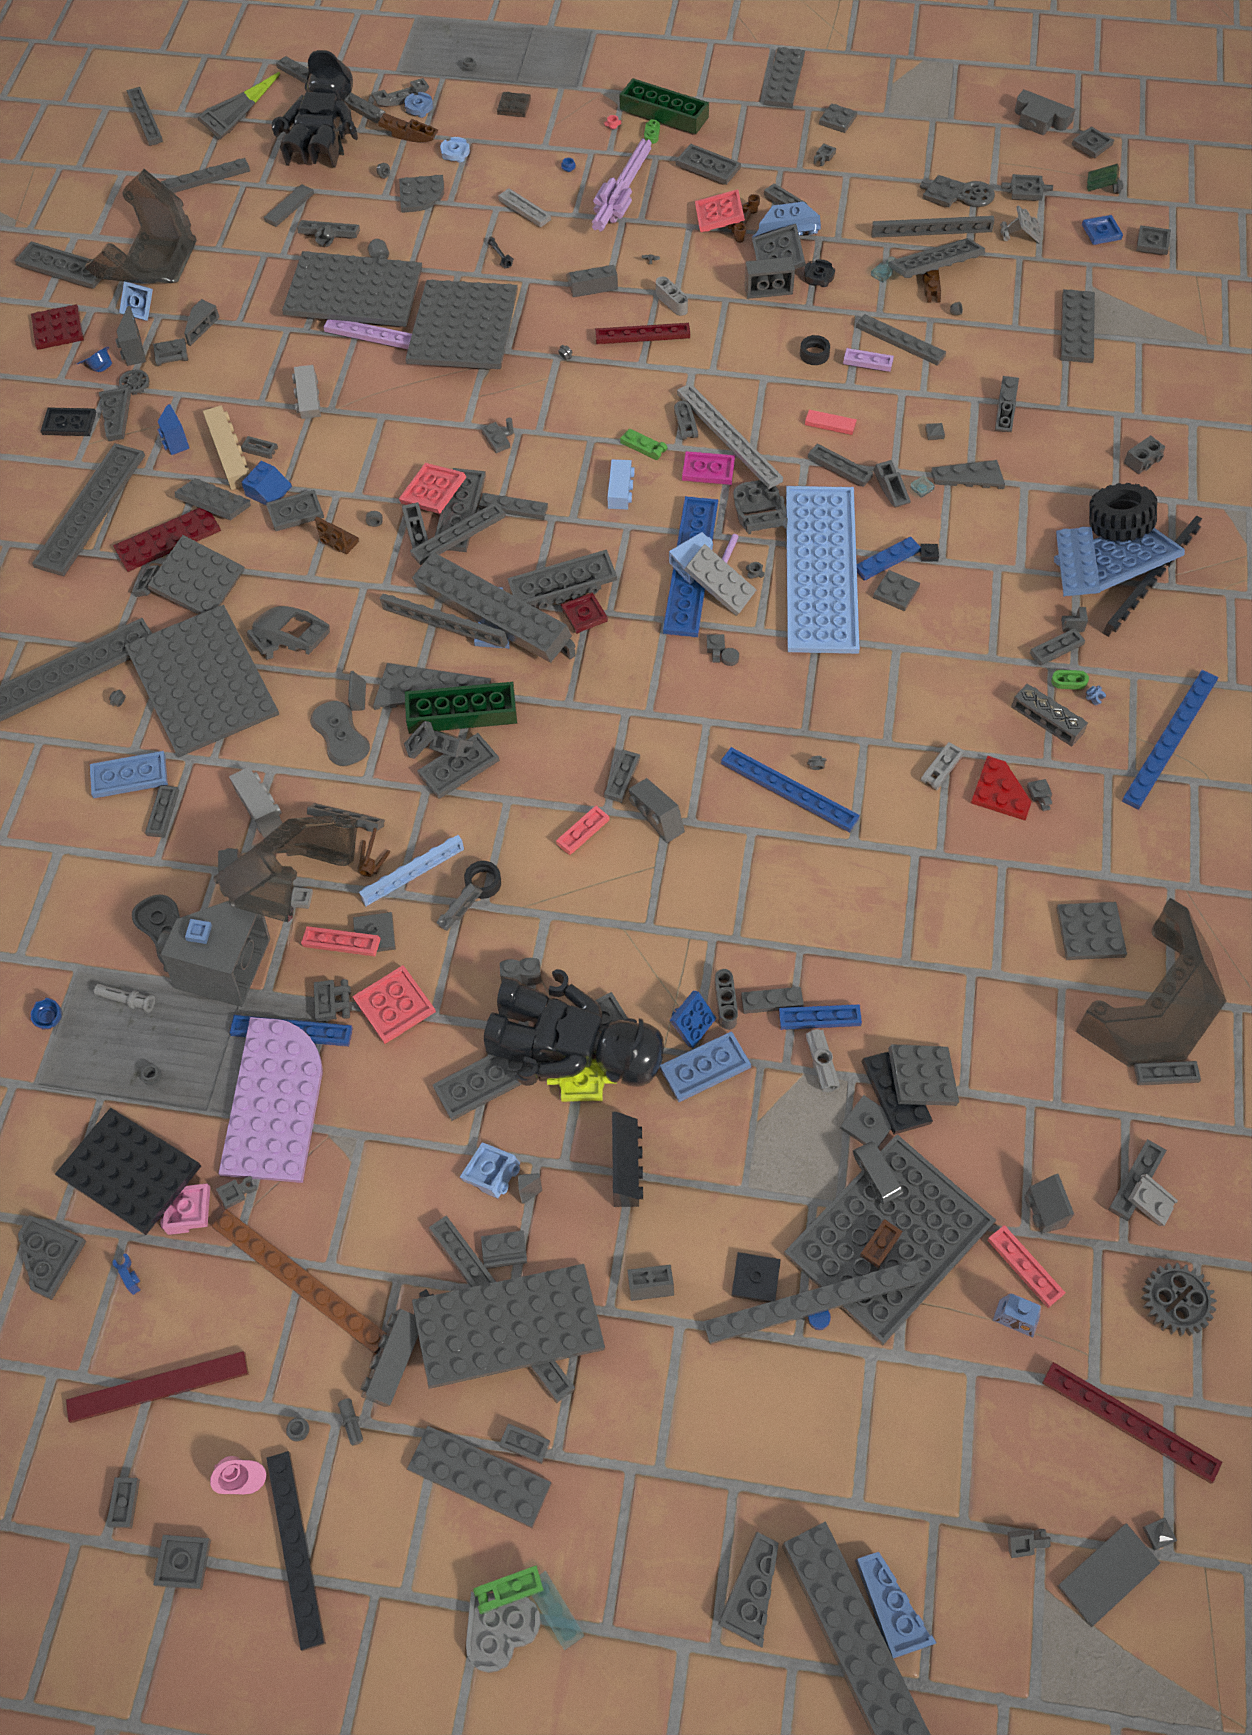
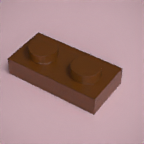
(881, 1243)

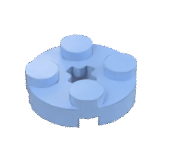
(450, 153)

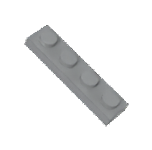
(524, 207)

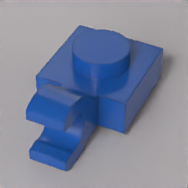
(129, 1278)

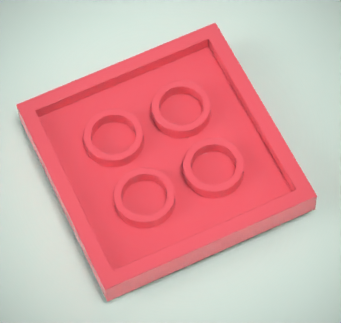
(719, 210)
(432, 487)
(394, 1004)

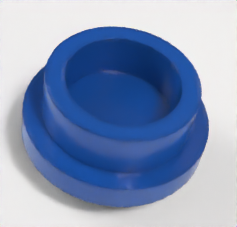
(568, 164)

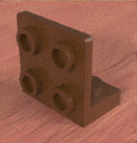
(335, 536)

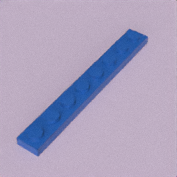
(790, 789)

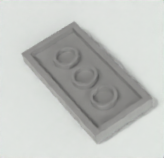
(720, 579)

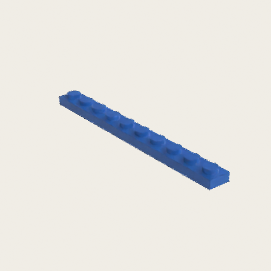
(1169, 740)

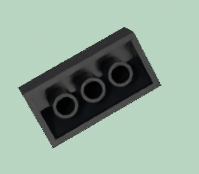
(626, 1160)

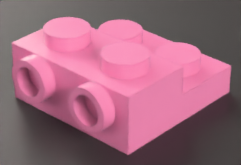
(187, 1210)

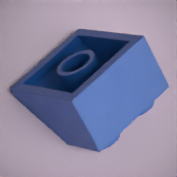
(172, 431)
(265, 484)

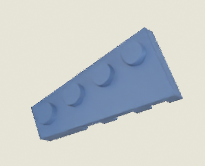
(896, 1618)

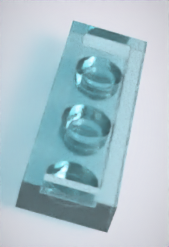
(557, 1613)

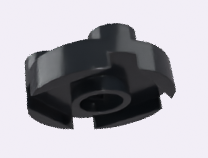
(813, 276)

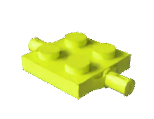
(584, 1086)

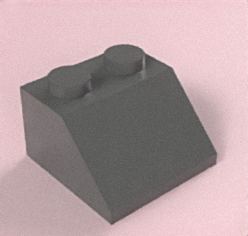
(1049, 1204)

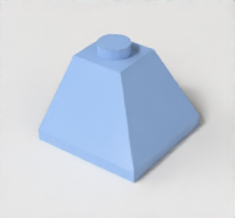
(138, 298)

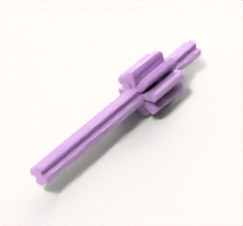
(614, 195)

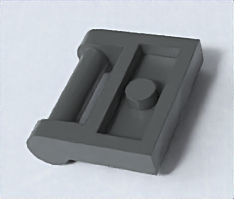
(170, 351)

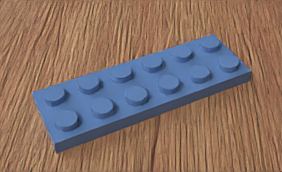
(1077, 561)

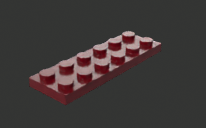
(162, 539)

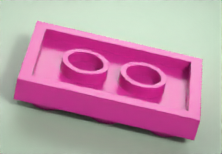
(708, 468)

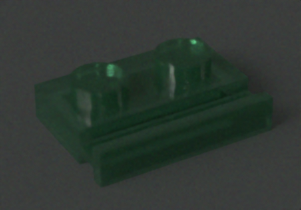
(1103, 177)

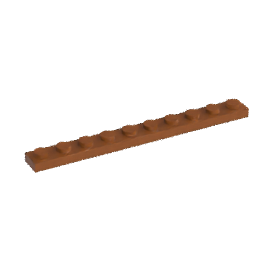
(299, 1281)

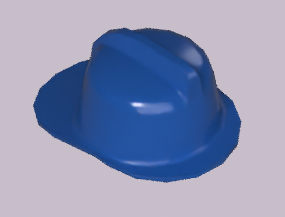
(99, 361)

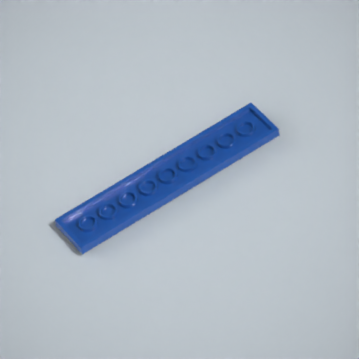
(687, 599)

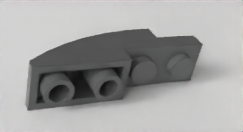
(1006, 404)

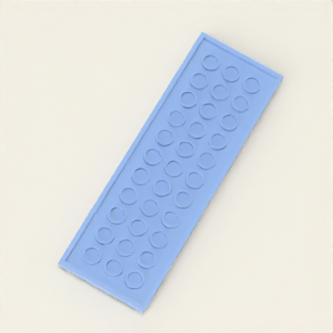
(821, 570)

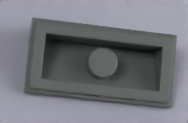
(357, 692)
(529, 1186)

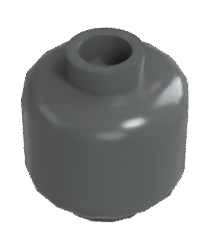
(378, 249)

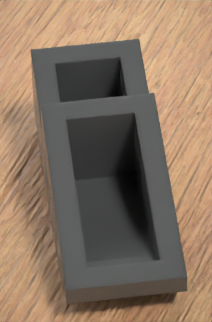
(891, 483)

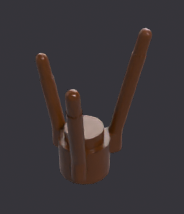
(367, 865)

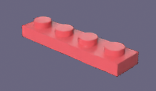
(341, 941)
(1026, 1266)

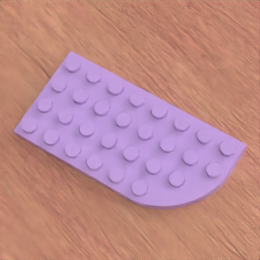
(273, 1104)

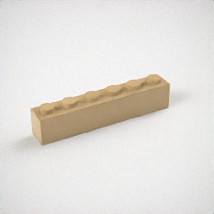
(226, 446)

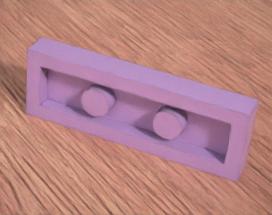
(868, 359)

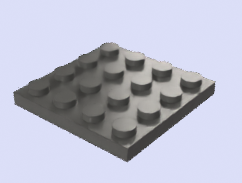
(196, 576)

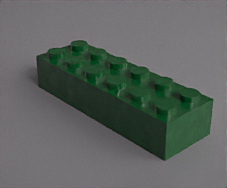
(664, 106)
(461, 707)

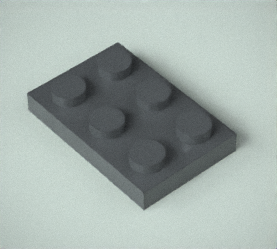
(294, 510)

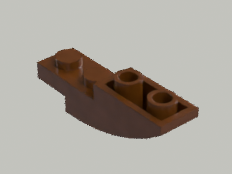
(409, 131)

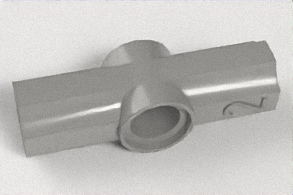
(825, 1071)

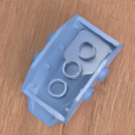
(789, 214)

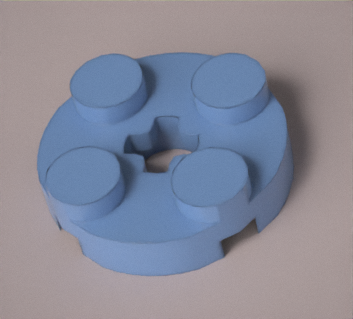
(418, 104)

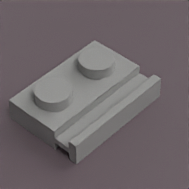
(1152, 1200)

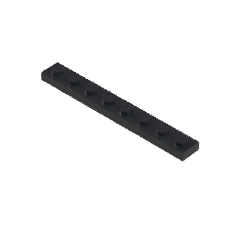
(295, 1551)

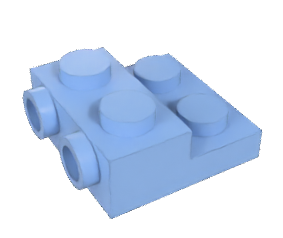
(491, 1170)

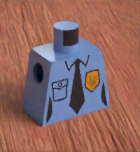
(1018, 1314)

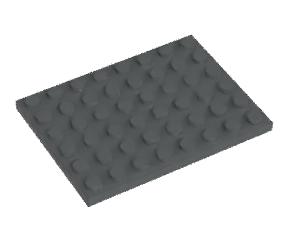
(353, 288)
(462, 324)
(201, 680)
(937, 1229)

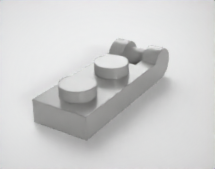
(942, 765)

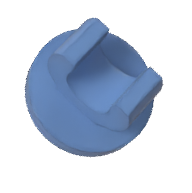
(1093, 694)

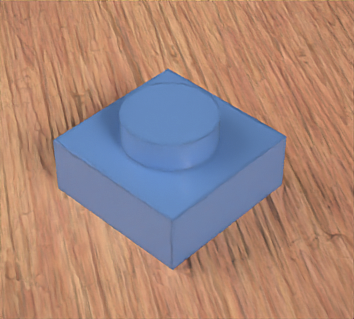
(198, 931)

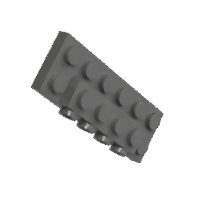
(564, 580)

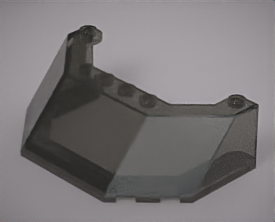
(161, 243)
(263, 885)
(1176, 1010)

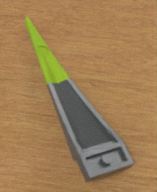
(226, 115)

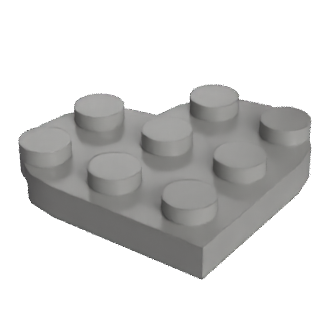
(500, 1631)

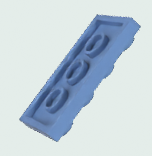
(128, 774)
(705, 1066)

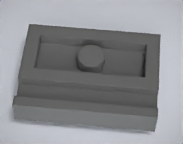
(504, 1249)

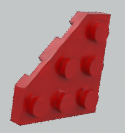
(1001, 790)

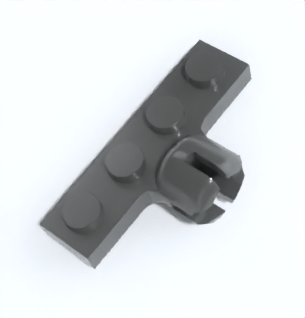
(327, 231)

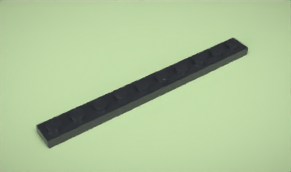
(1149, 581)

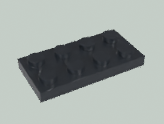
(900, 1116)

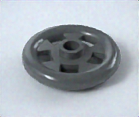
(977, 193)

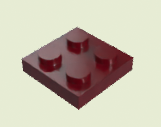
(584, 613)

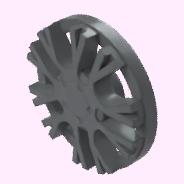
(135, 381)

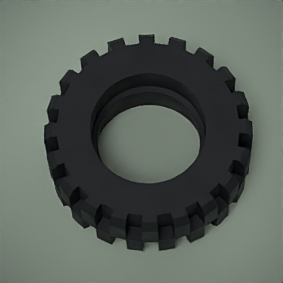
(1123, 512)

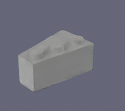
(306, 391)

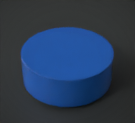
(819, 1321)

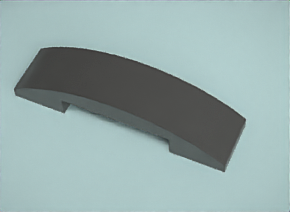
(398, 97)

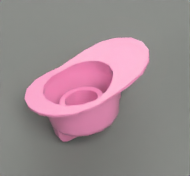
(237, 1476)

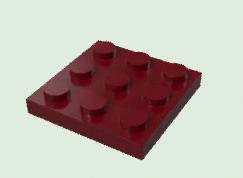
(57, 327)

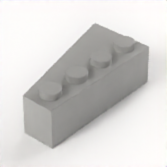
(256, 800)

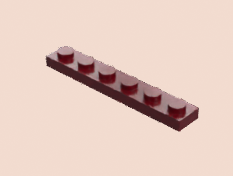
(642, 333)

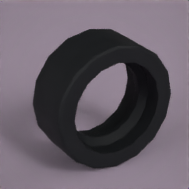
(815, 358)
(484, 866)

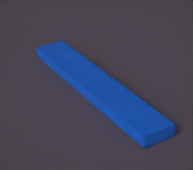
(318, 1032)

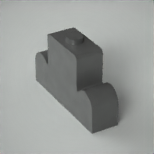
(1041, 113)

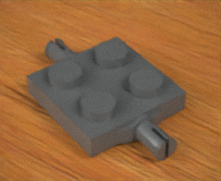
(1027, 187)
(943, 191)

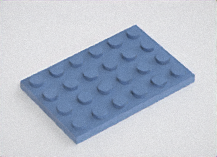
(1127, 559)

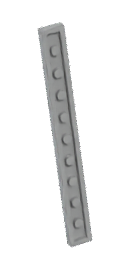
(730, 436)

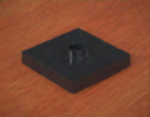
(756, 1277)

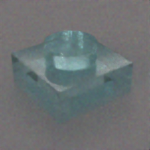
(922, 486)

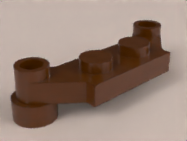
(751, 206)

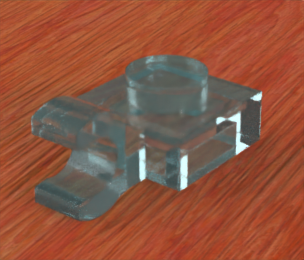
(882, 272)

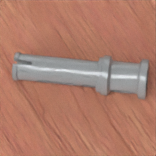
(132, 999)

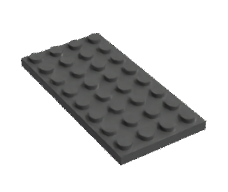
(507, 1325)

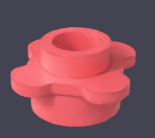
(612, 121)

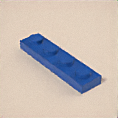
(887, 558)
(820, 1017)

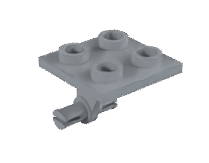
(1025, 222)

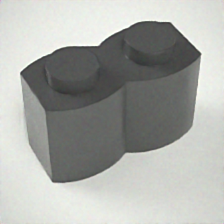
(525, 970)

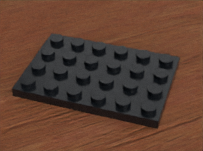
(128, 1171)

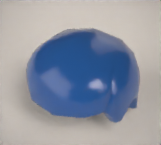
(46, 1014)

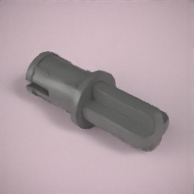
(350, 1421)

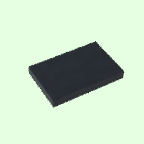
(68, 421)

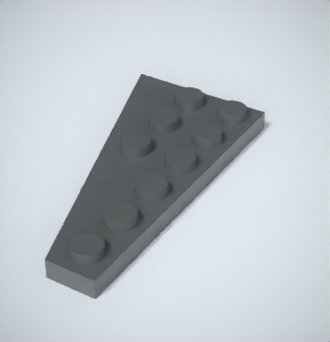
(407, 678)

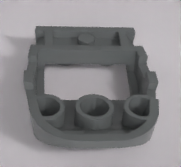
(757, 497)
(273, 620)

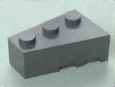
(657, 809)

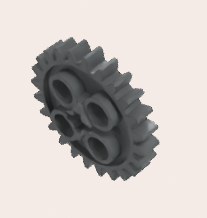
(1195, 1315)

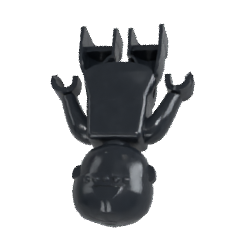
(318, 112)
(569, 1035)

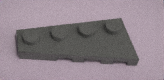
(115, 412)
(969, 474)
(749, 1599)

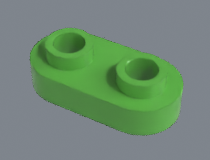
(652, 131)
(1069, 679)

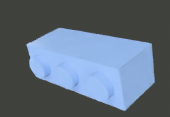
(620, 484)

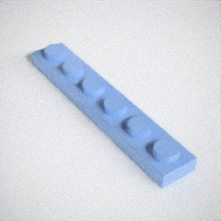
(411, 870)

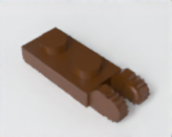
(932, 285)

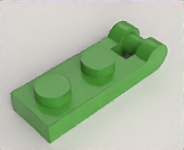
(643, 444)
(509, 1589)

